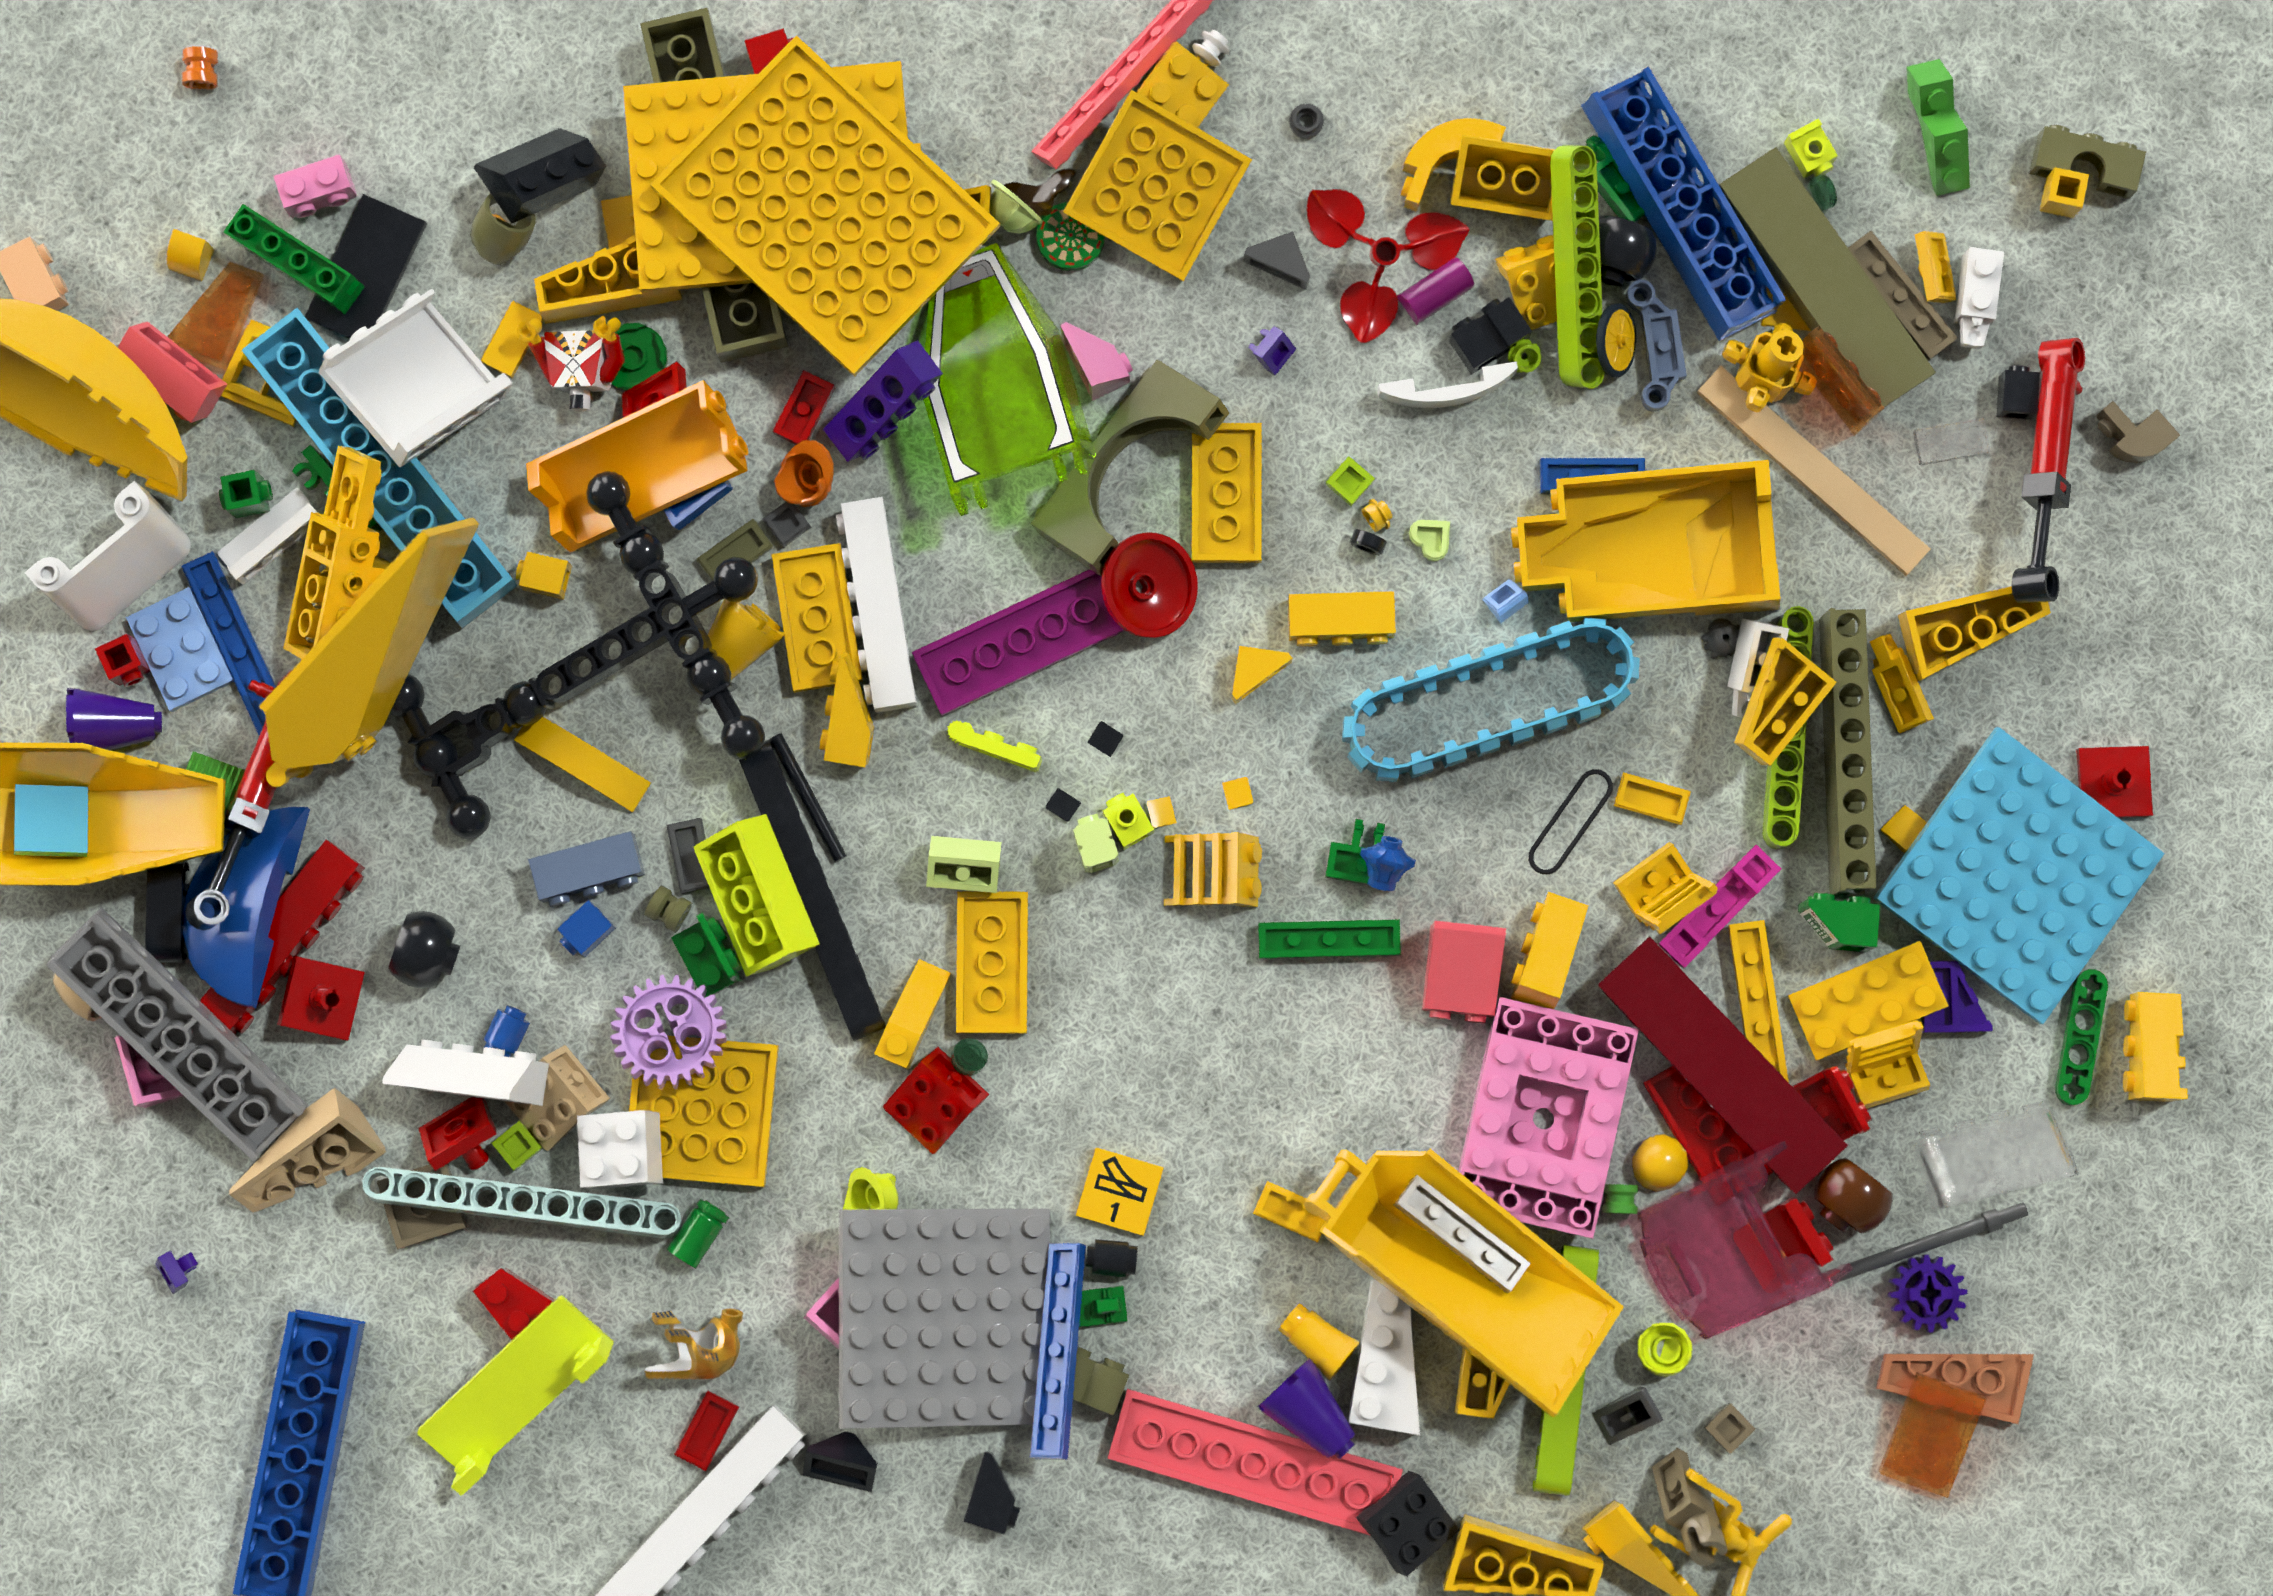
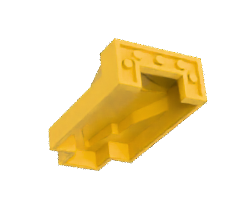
(1655, 543)

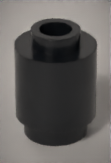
(1112, 1258)

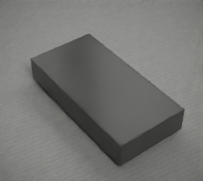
(688, 869)

